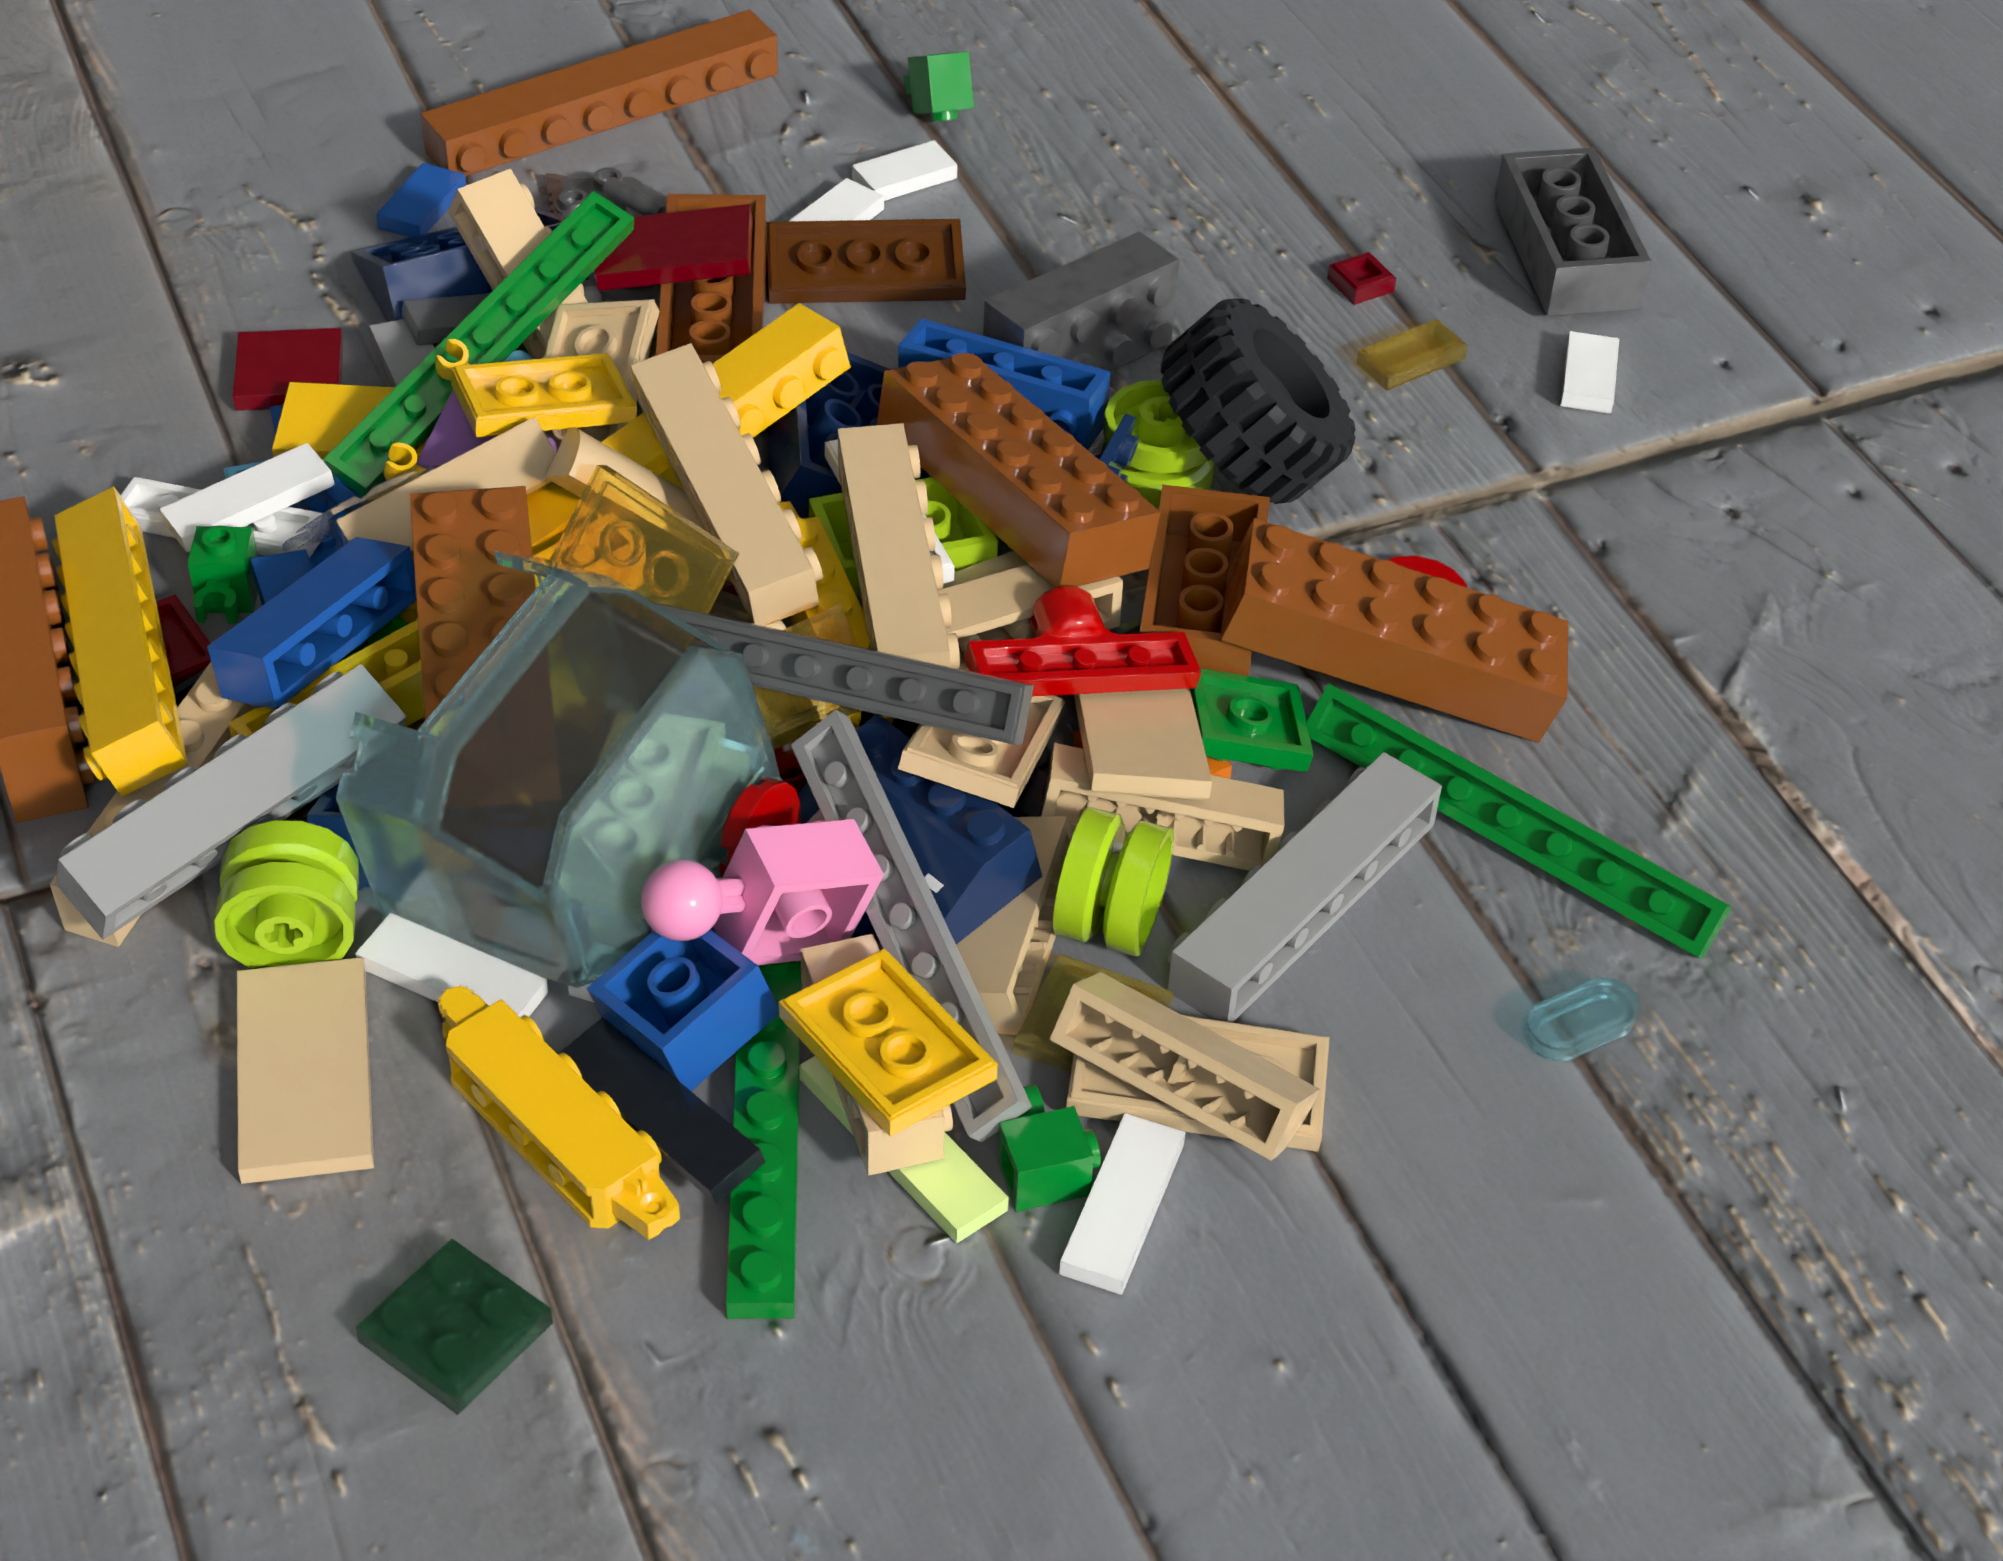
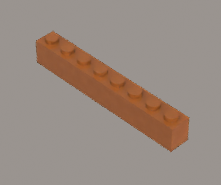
(599, 94)

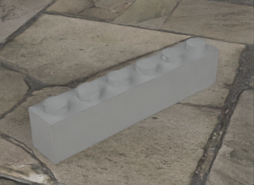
(249, 782)
(1302, 889)

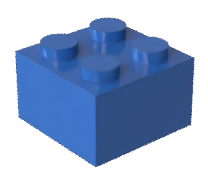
(685, 1002)

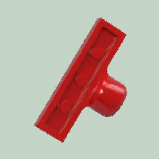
(1081, 655)

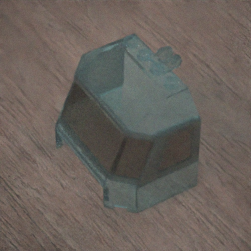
(558, 777)

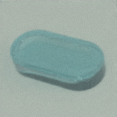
(1581, 1019)

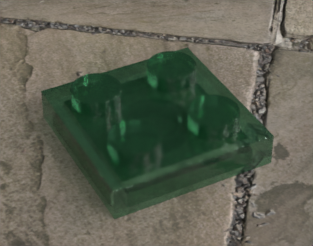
(454, 1326)

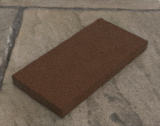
(865, 261)

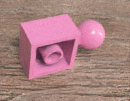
(777, 895)

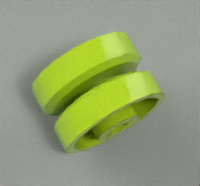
(1164, 448)
(1113, 881)
(286, 895)

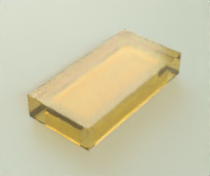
(1411, 354)

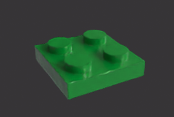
(1252, 720)

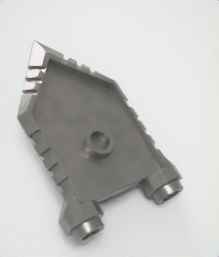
(627, 193)

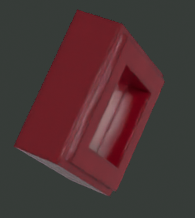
(1361, 278)

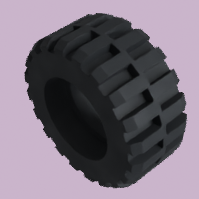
(1257, 401)

